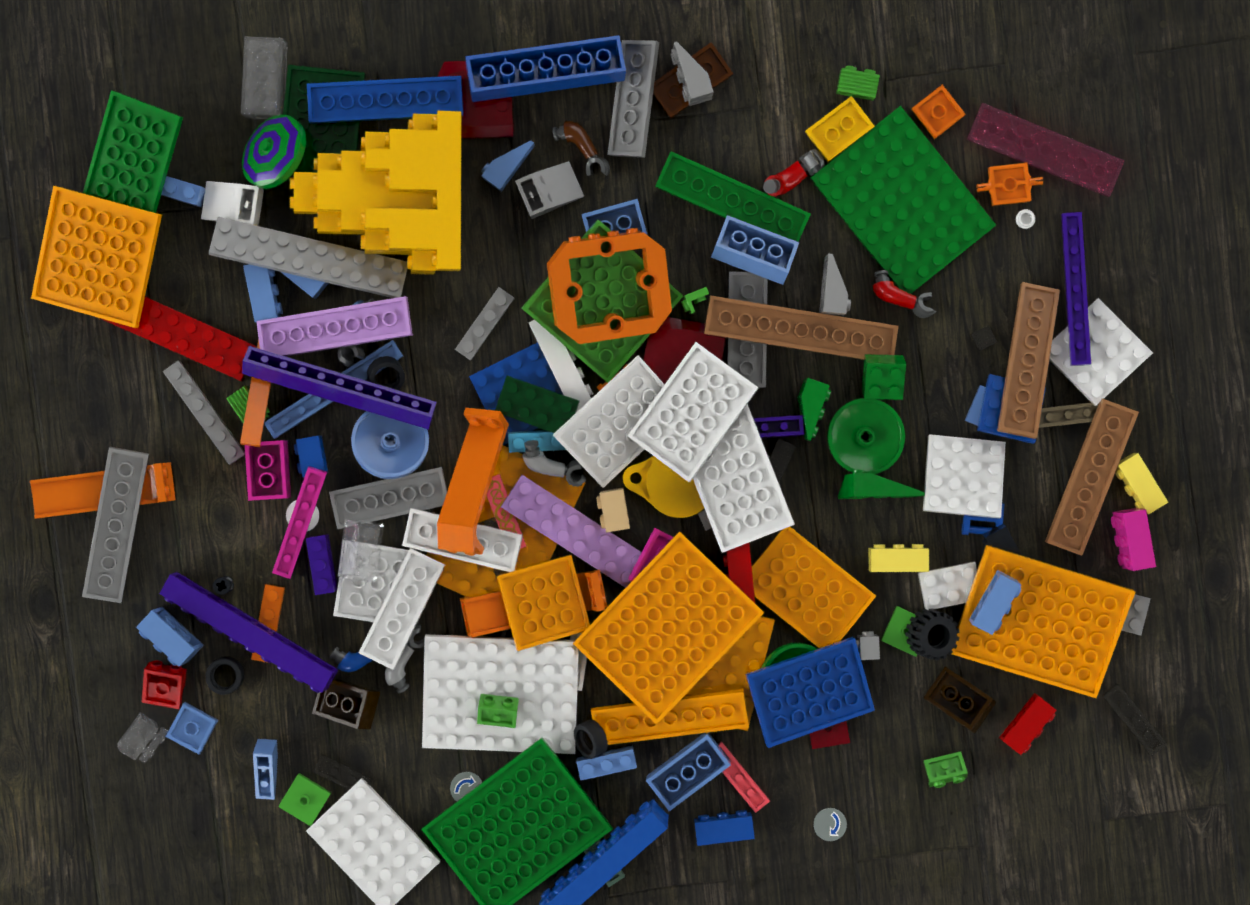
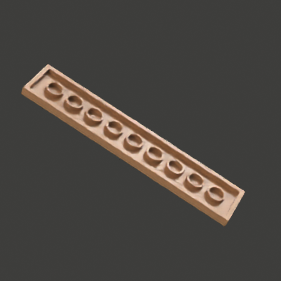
(798, 329)

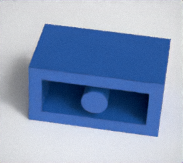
(310, 453)

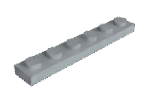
(204, 412)

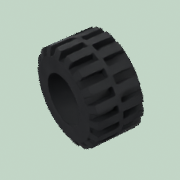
(945, 638)

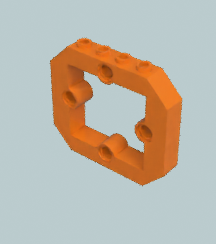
(657, 290)

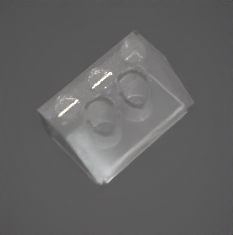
(360, 550)

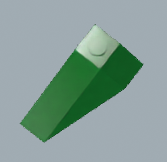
(868, 485)

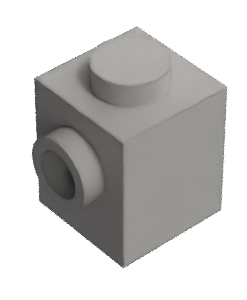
(868, 645)

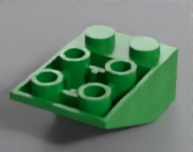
(811, 400)

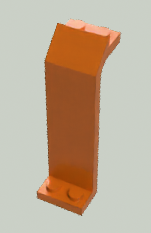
(471, 481)
(82, 491)
(488, 614)

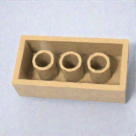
(614, 510)

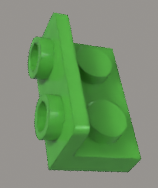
(696, 297)
(497, 710)
(946, 769)

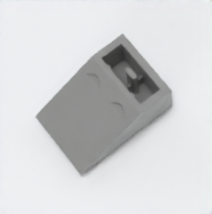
(694, 78)
(549, 189)

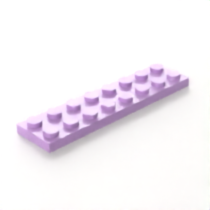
(336, 327)
(572, 530)

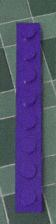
(1076, 289)

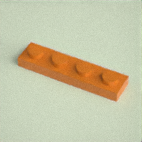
(270, 610)

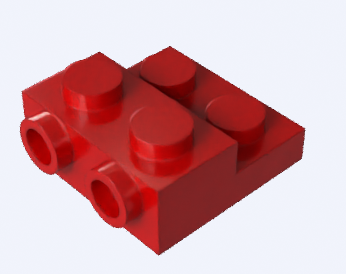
(163, 684)

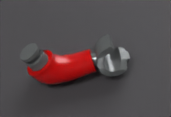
(790, 177)
(890, 293)

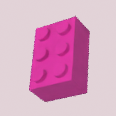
(268, 471)
(1133, 539)

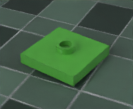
(896, 628)
(304, 799)

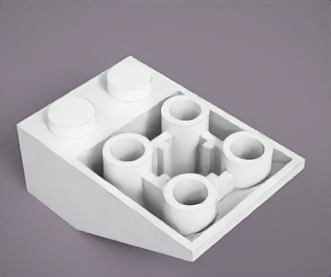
(232, 202)

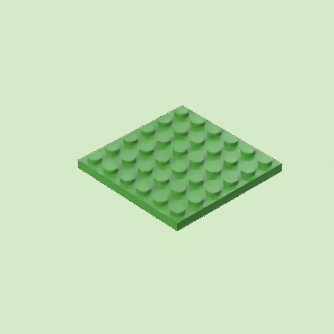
(607, 288)

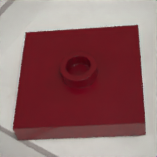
(830, 736)

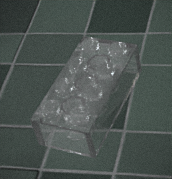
(263, 77)

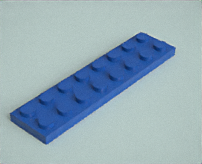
(383, 99)

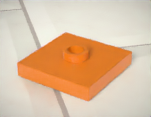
(938, 111)

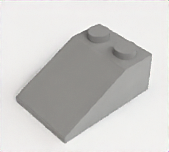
(833, 291)

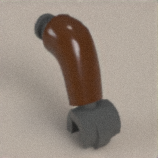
(576, 134)

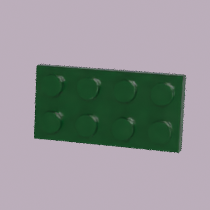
(535, 404)

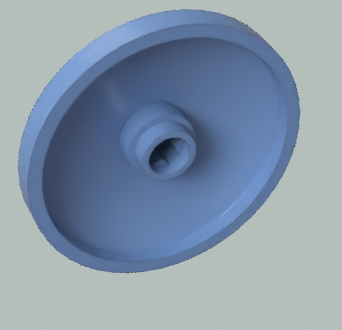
(388, 446)

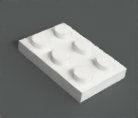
(947, 585)

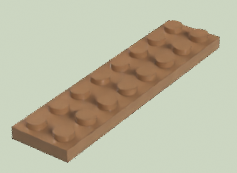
(1028, 360)
(1091, 476)

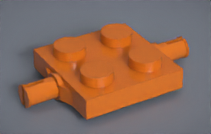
(1009, 184)

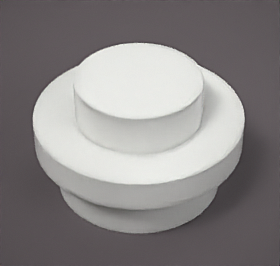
(1025, 219)

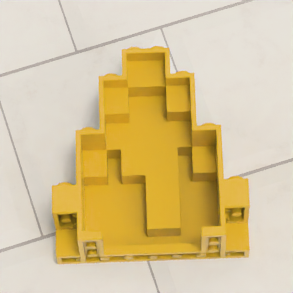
(393, 192)

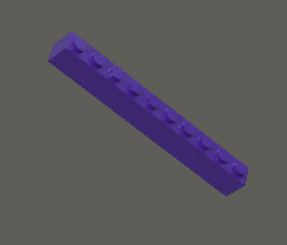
(338, 387)
(249, 632)

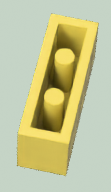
(1140, 483)
(898, 558)

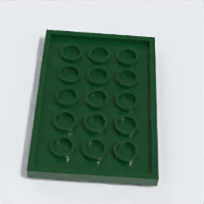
(319, 136)

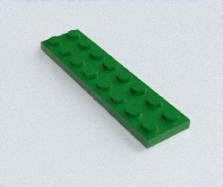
(730, 197)

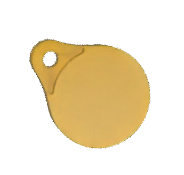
(664, 488)

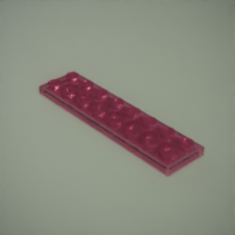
(1045, 150)

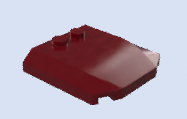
(481, 118)
(673, 342)

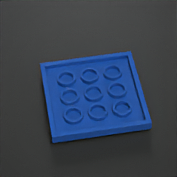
(525, 365)

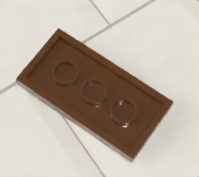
(669, 91)

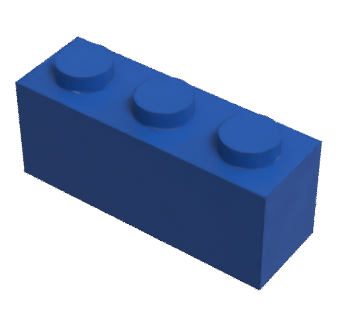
(724, 828)

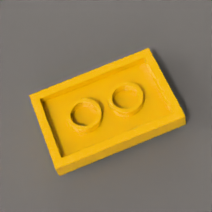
(839, 129)

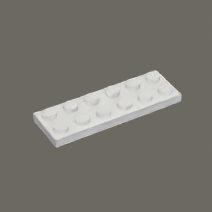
(499, 545)
(402, 609)

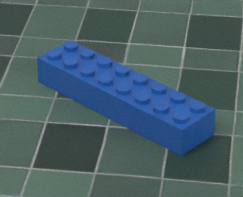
(545, 68)
(609, 857)

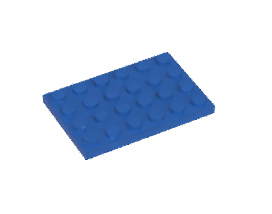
(810, 692)

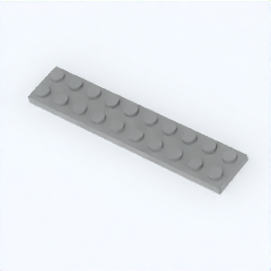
(308, 258)

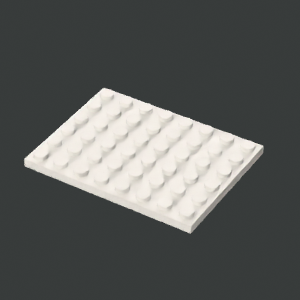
(465, 667)

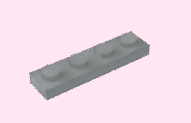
(484, 323)

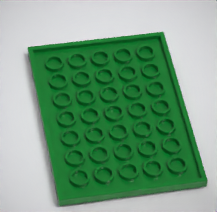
(903, 201)
(517, 827)

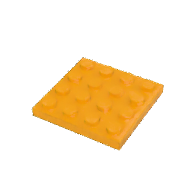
(543, 602)

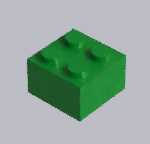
(883, 376)

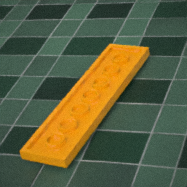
(689, 716)

